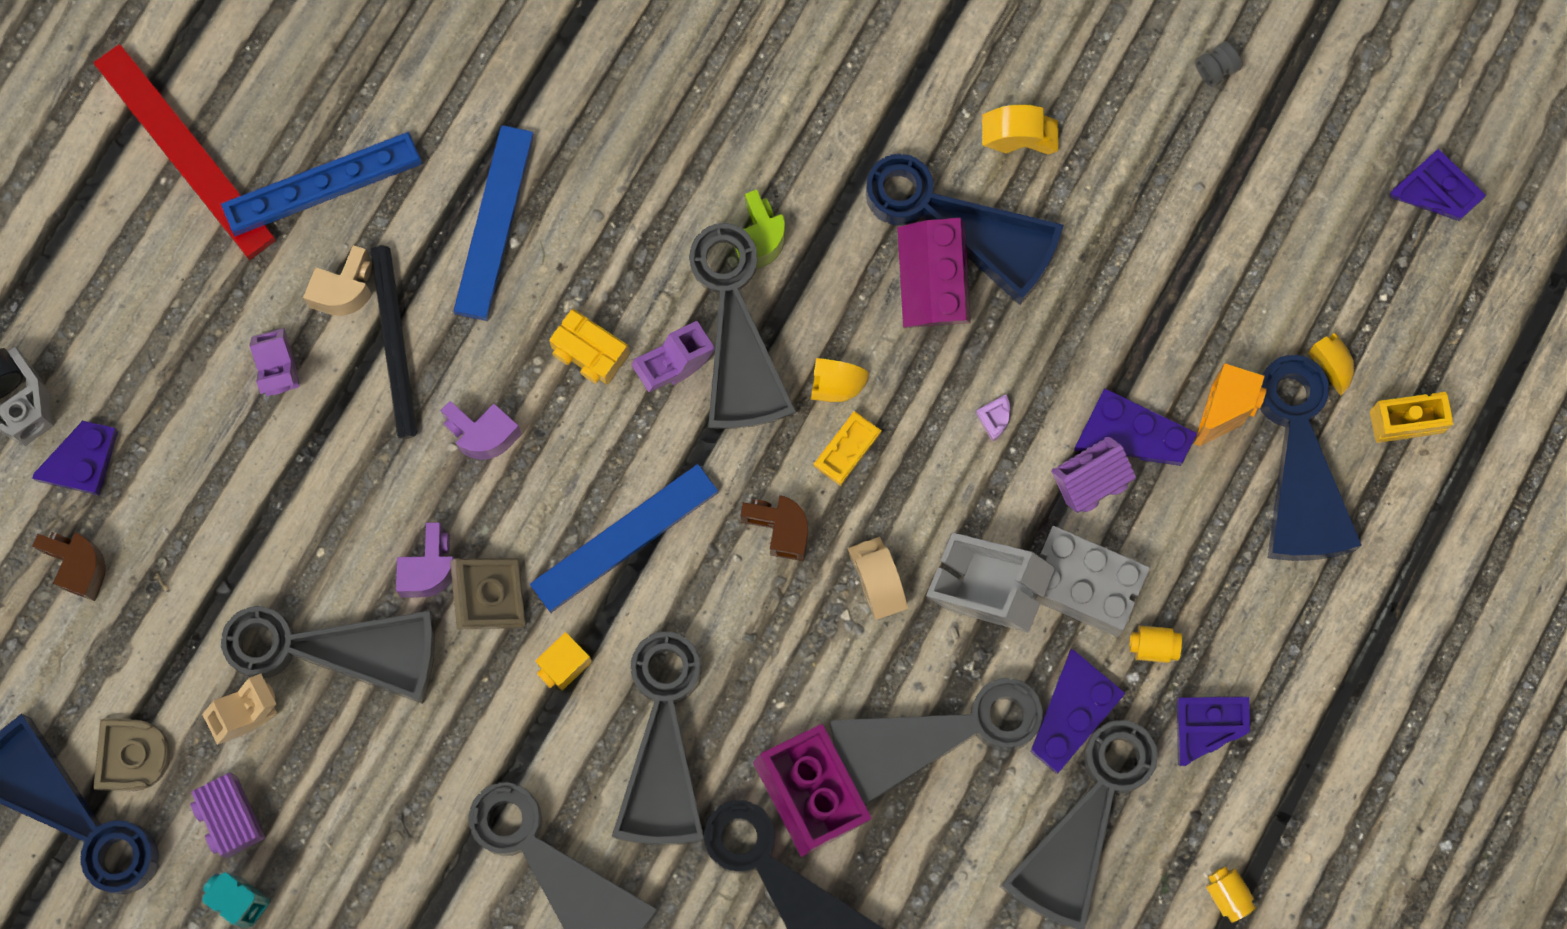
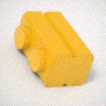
(588, 347)
(1411, 417)

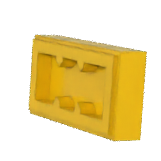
(847, 448)

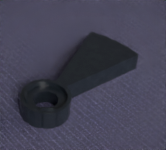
(795, 897)

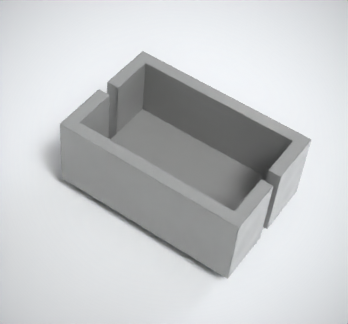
(1091, 581)
(997, 582)

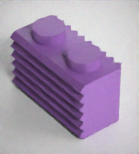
(1094, 475)
(226, 815)

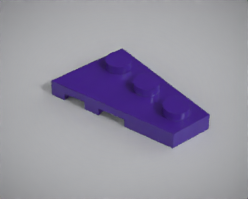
(1137, 430)
(1074, 712)

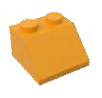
(1231, 401)

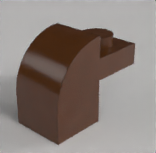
(788, 526)
(82, 563)

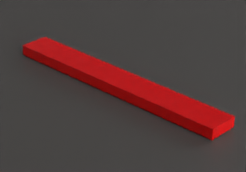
(177, 143)

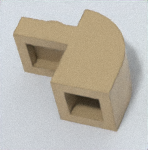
(344, 292)
(878, 578)
(241, 711)

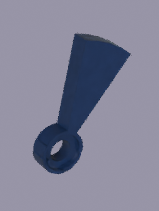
(1001, 243)
(1308, 507)
(42, 789)

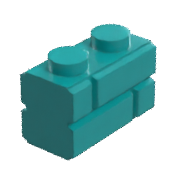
(235, 899)

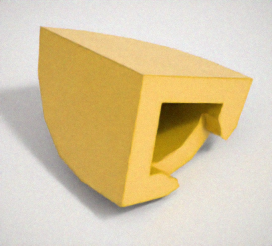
(1335, 361)
(837, 380)

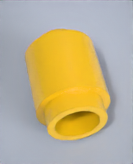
(1155, 644)
(1230, 894)

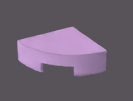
(995, 417)

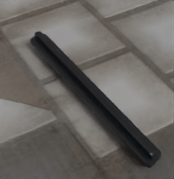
(393, 342)

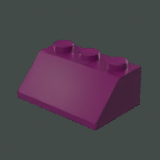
(934, 273)
(811, 790)

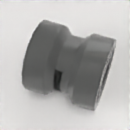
(1219, 63)

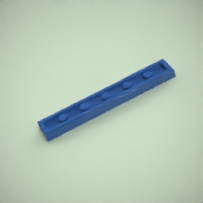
(321, 184)
(494, 223)
(624, 538)

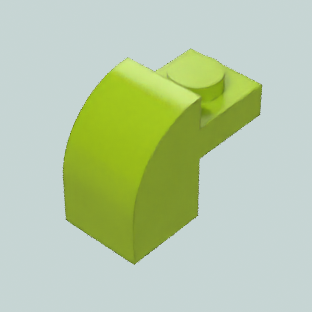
(765, 232)

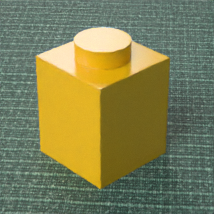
(562, 662)

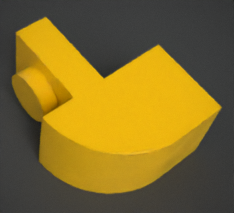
(1019, 127)

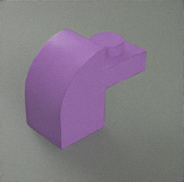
(676, 360)
(274, 362)
(486, 437)
(429, 574)

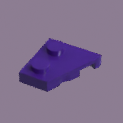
(1439, 188)
(80, 459)
(1208, 724)

